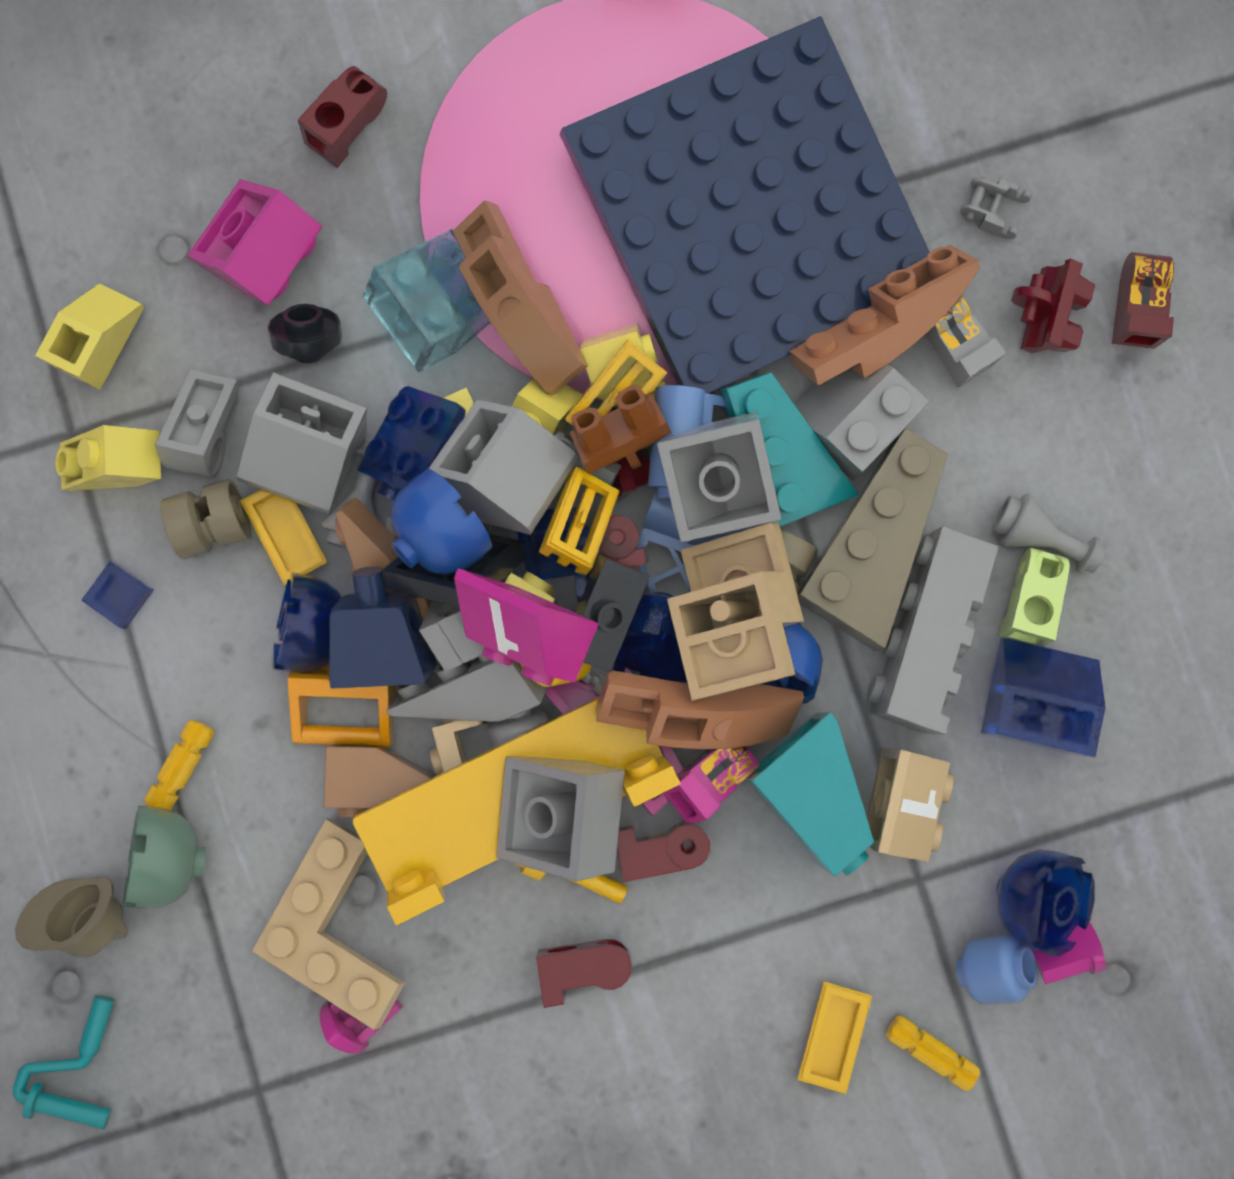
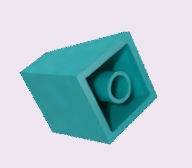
(817, 795)

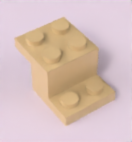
(736, 612)

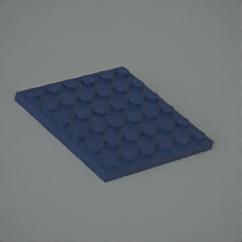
(746, 204)

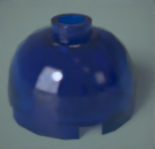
(304, 624)
(652, 641)
(1045, 900)

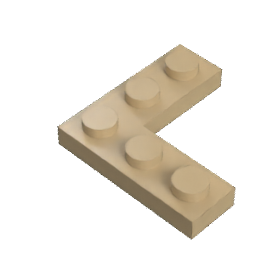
(301, 948)

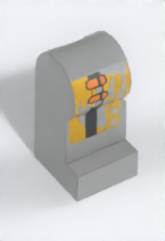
(964, 343)

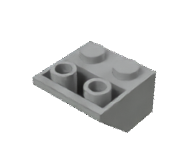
(302, 443)
(504, 466)

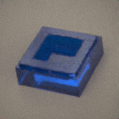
(117, 595)

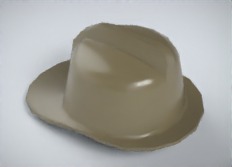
(72, 918)

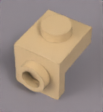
(449, 744)

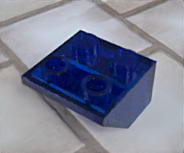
(1045, 699)

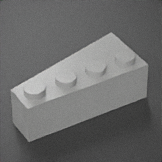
(933, 631)

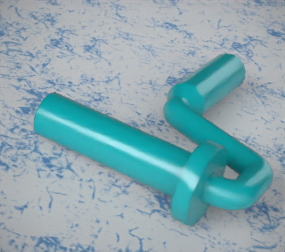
(61, 1106)

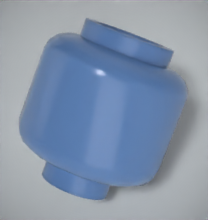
(997, 970)

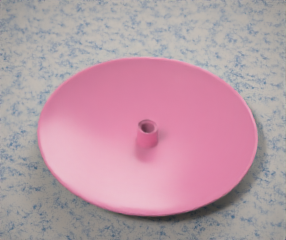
(504, 145)

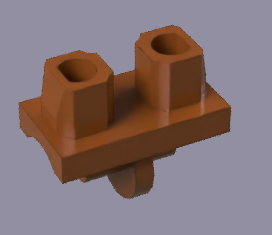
(620, 432)

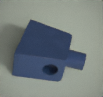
(377, 637)

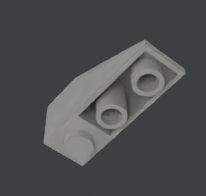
(469, 692)

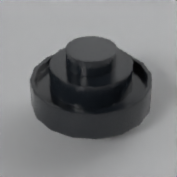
(305, 332)

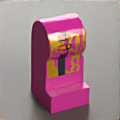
(710, 781)

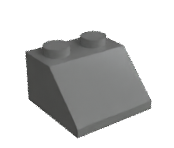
(860, 415)
(719, 477)
(560, 816)

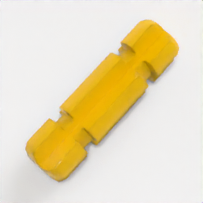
(179, 765)
(933, 1053)

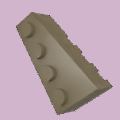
(873, 550)

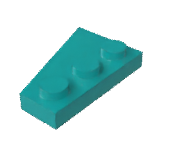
(800, 465)

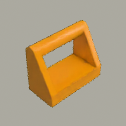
(318, 685)

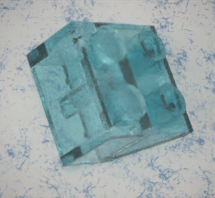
(426, 301)

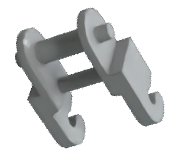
(989, 219)

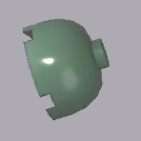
(161, 858)

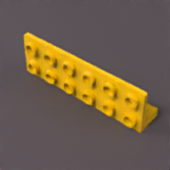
(454, 818)

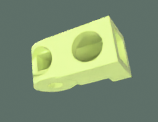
(1036, 598)

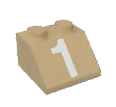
(908, 804)

